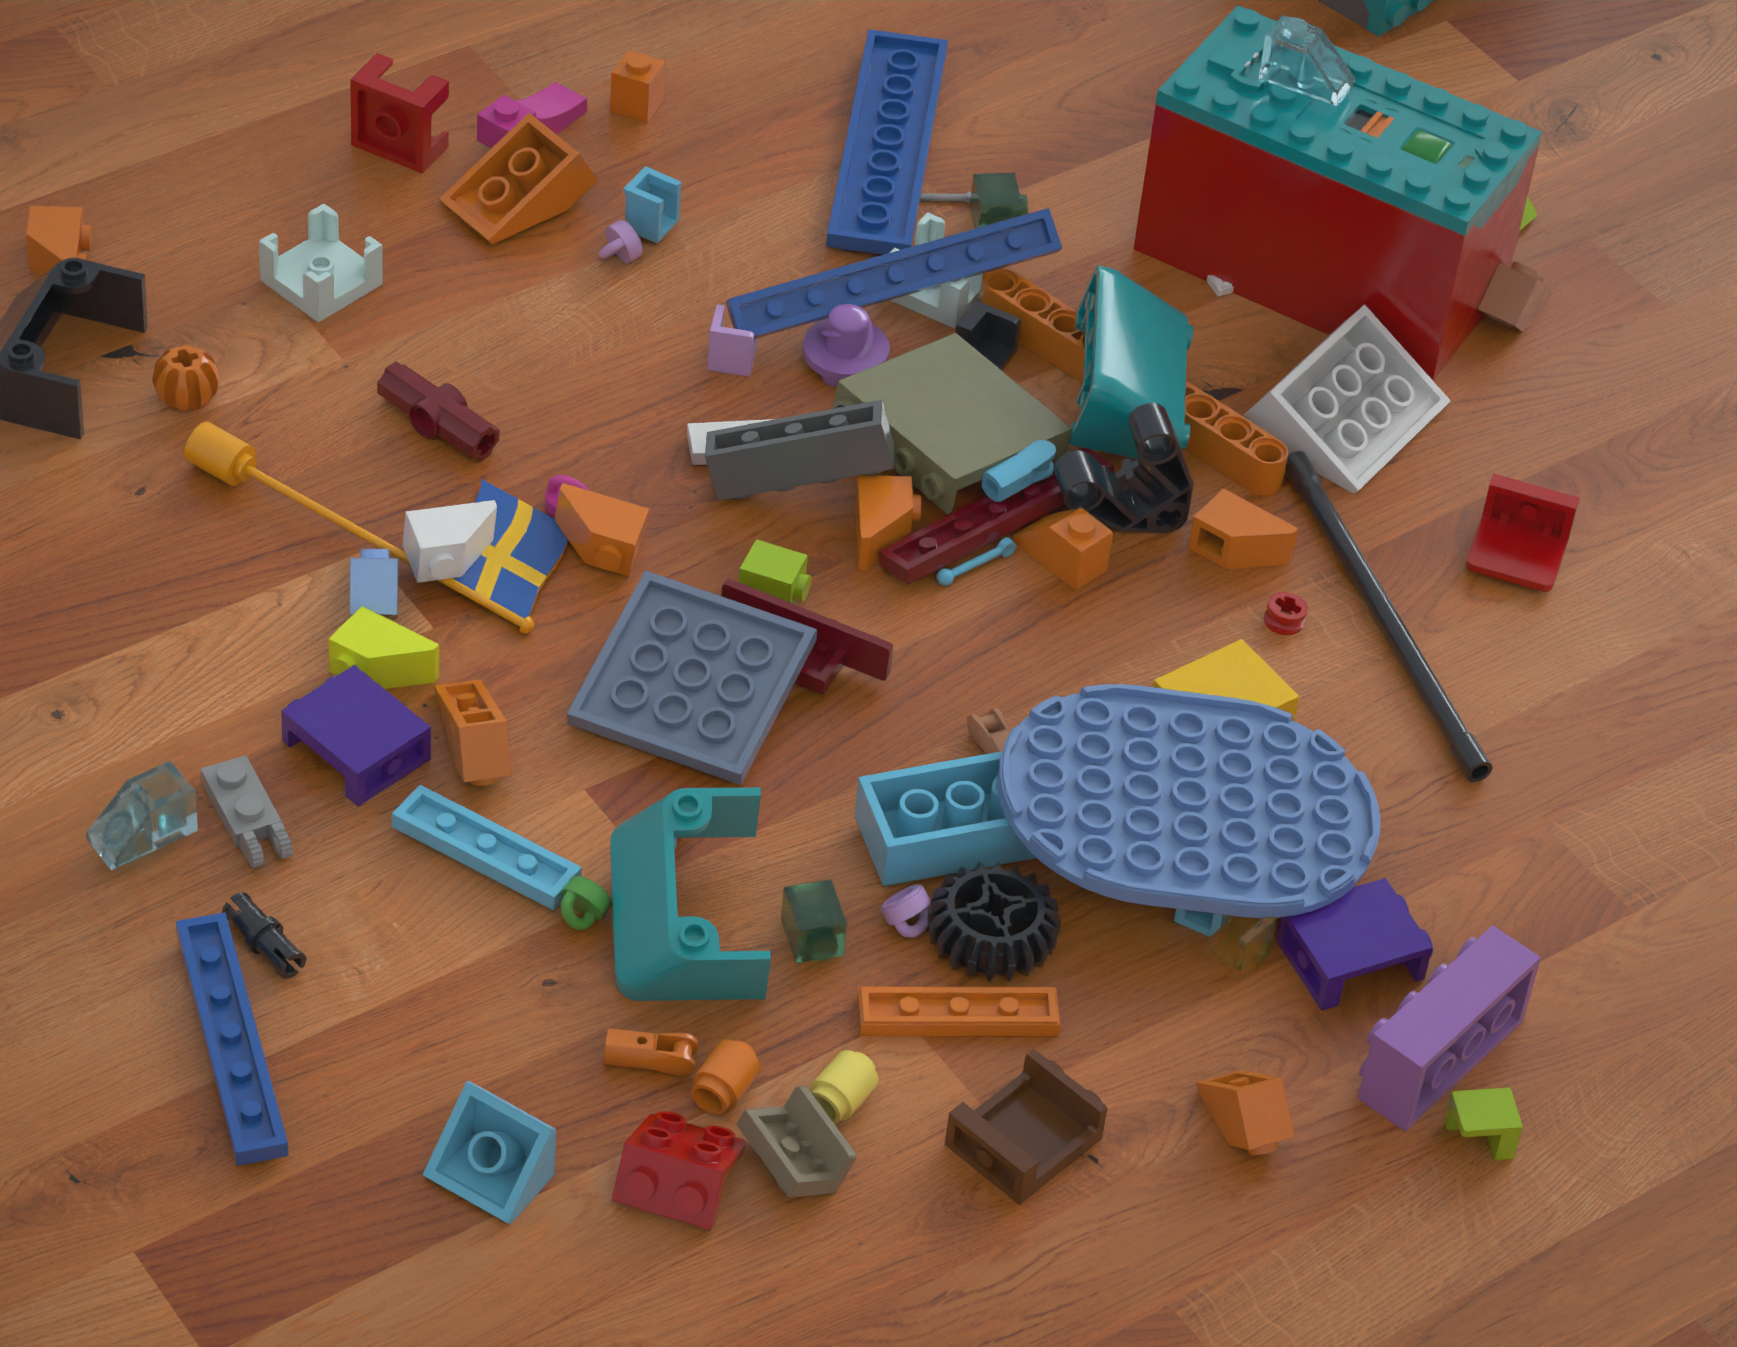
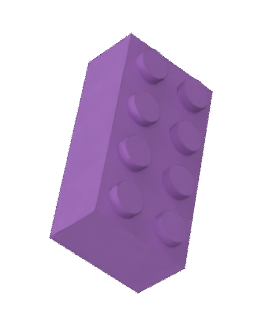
(1447, 1027)

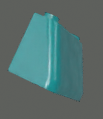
(1130, 359)

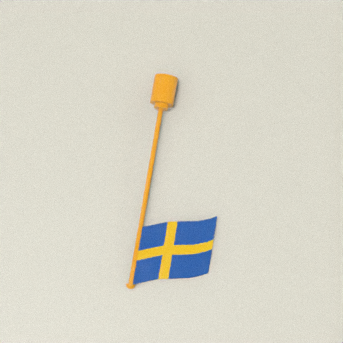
(503, 577)

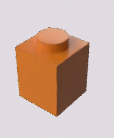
(637, 86)

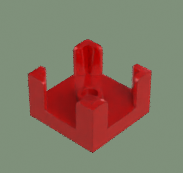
(394, 119)

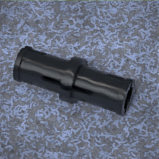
(264, 935)

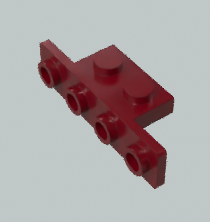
(835, 643)

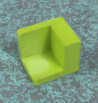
(1486, 1114)

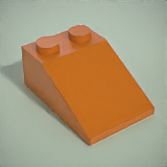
(520, 182)

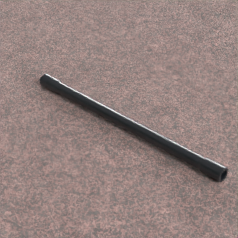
(1462, 743)

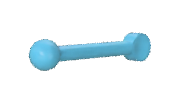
(1004, 548)

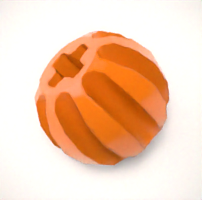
(185, 378)

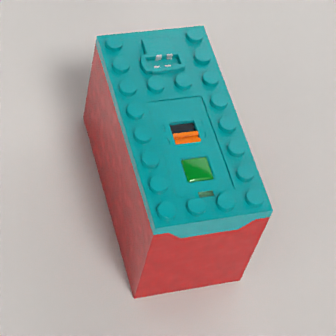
(1329, 206)

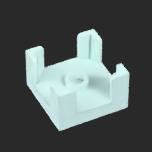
(322, 271)
(951, 299)

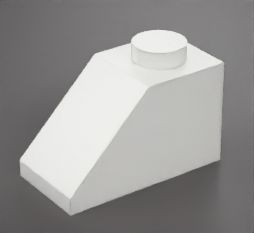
(447, 538)

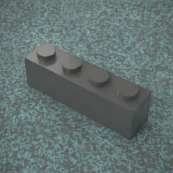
(799, 450)

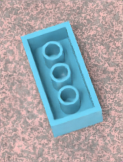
(935, 819)

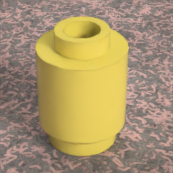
(845, 1084)

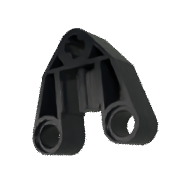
(1142, 499)

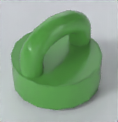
(587, 899)

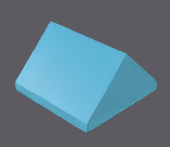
(493, 1154)

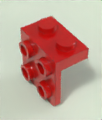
(1522, 533)
(677, 1168)

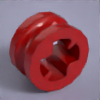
(1284, 623)

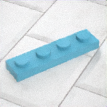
(484, 846)

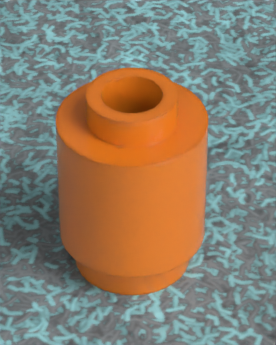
(725, 1076)

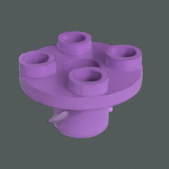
(844, 344)

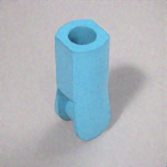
(1019, 471)

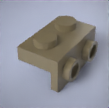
(799, 1145)

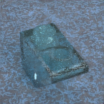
(145, 816)

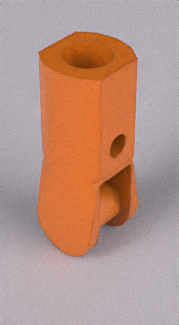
(650, 1051)

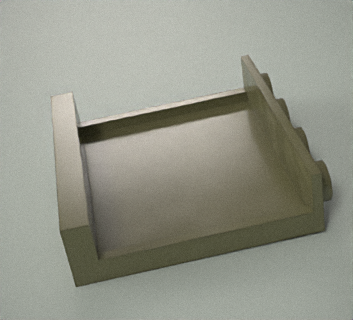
(952, 415)

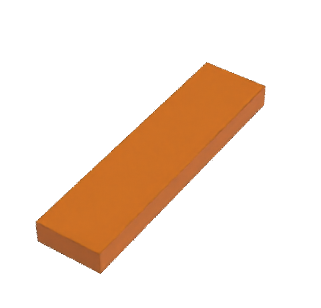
(958, 1011)

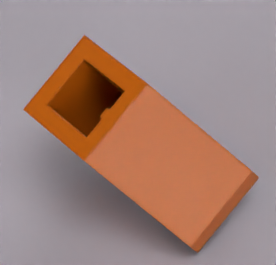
(56, 235)
(1241, 534)

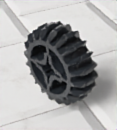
(993, 921)

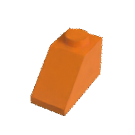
(883, 514)
(601, 528)
(1068, 545)
(1249, 1109)

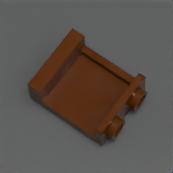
(1028, 1128)

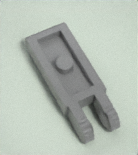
(245, 808)

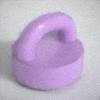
(622, 242)
(906, 905)

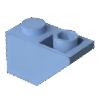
(374, 582)

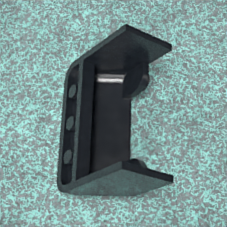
(70, 288)

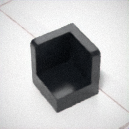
(990, 332)

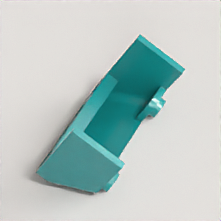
(653, 947)

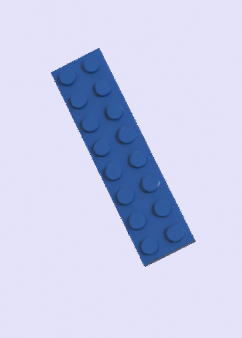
(887, 143)

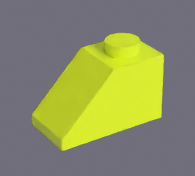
(383, 651)

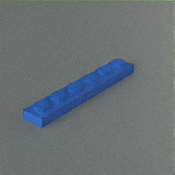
(231, 1039)

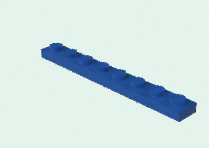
(895, 274)

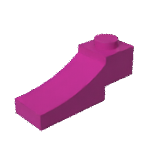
(552, 106)

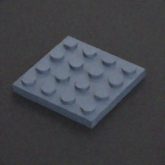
(692, 677)

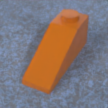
(474, 731)

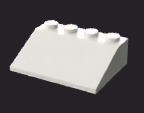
(1351, 402)

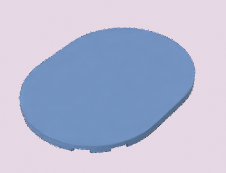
(1188, 801)

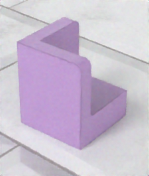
(730, 348)

